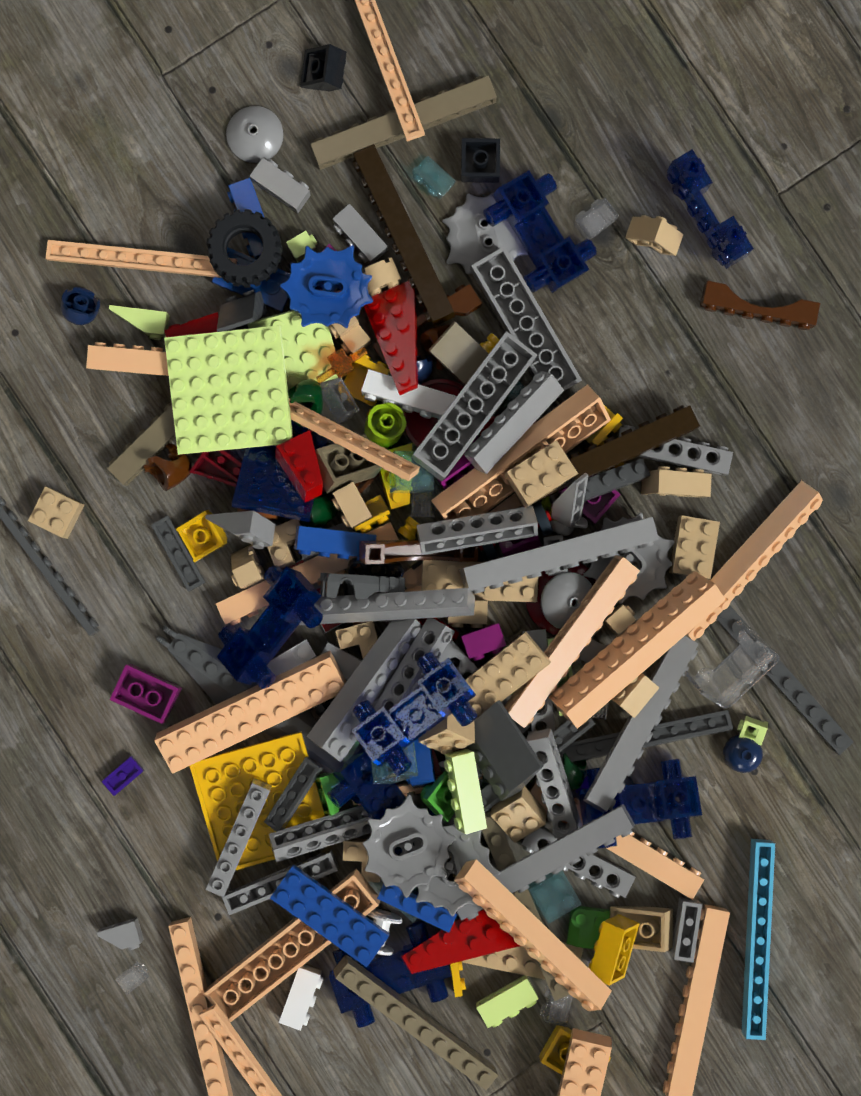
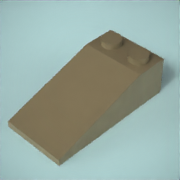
(458, 353)

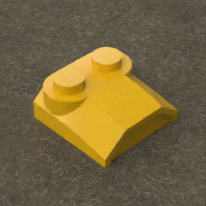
(202, 536)

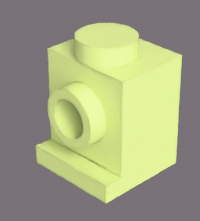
(757, 734)

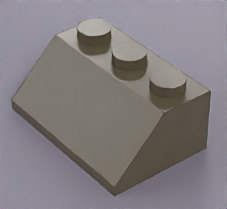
(343, 467)

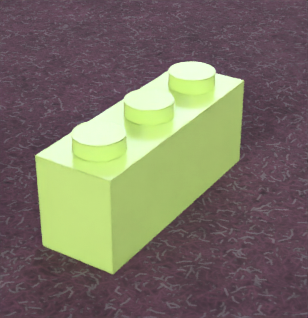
(507, 1001)

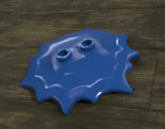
(330, 272)

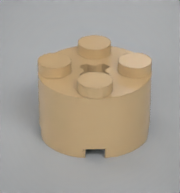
(383, 275)

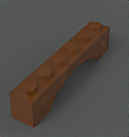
(720, 297)
(463, 303)
(406, 550)

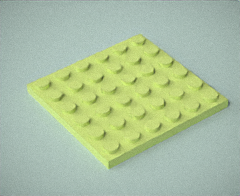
(228, 389)

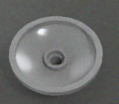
(258, 145)
(560, 593)

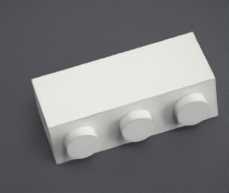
(301, 997)

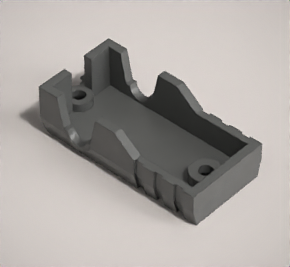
(360, 585)

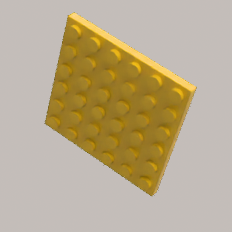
(226, 779)

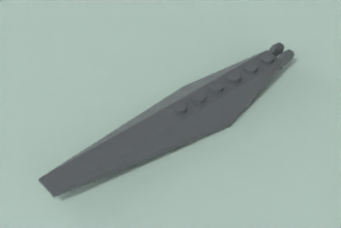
(207, 670)

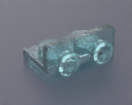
(433, 177)

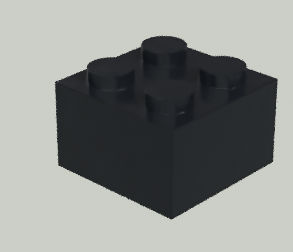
(480, 160)

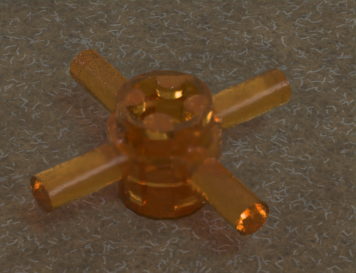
(341, 364)

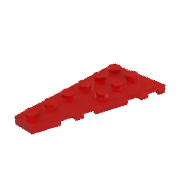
(395, 327)
(463, 942)

